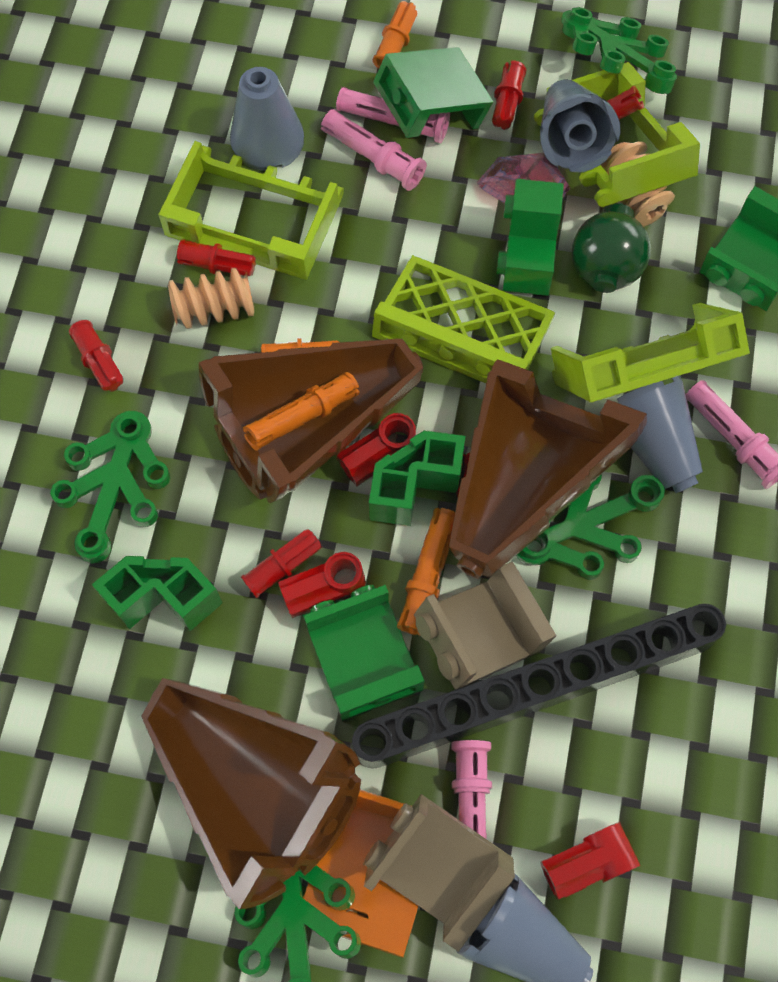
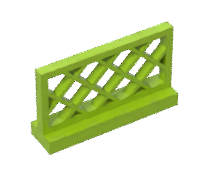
(451, 344)

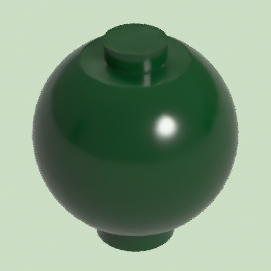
(611, 249)

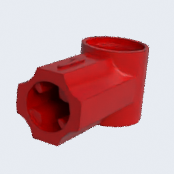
(360, 458)
(318, 584)
(596, 859)

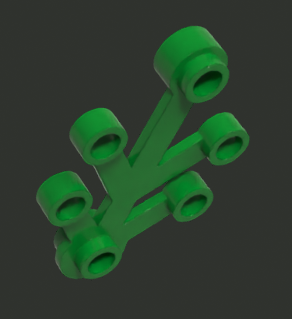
(615, 49)
(112, 478)
(583, 526)
(292, 917)

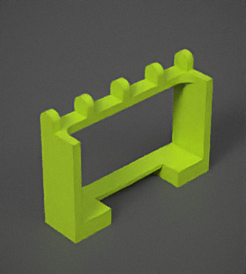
(672, 163)
(280, 253)
(714, 338)

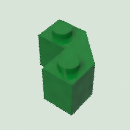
(532, 236)
(427, 462)
(141, 584)

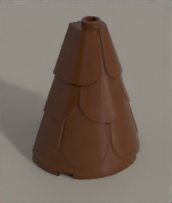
(259, 383)
(529, 465)
(253, 785)

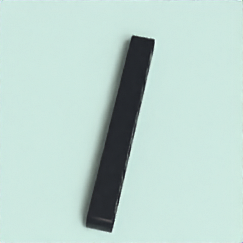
(554, 669)

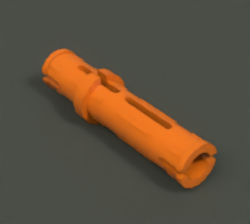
(315, 403)
(428, 569)

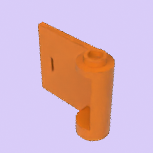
(387, 910)

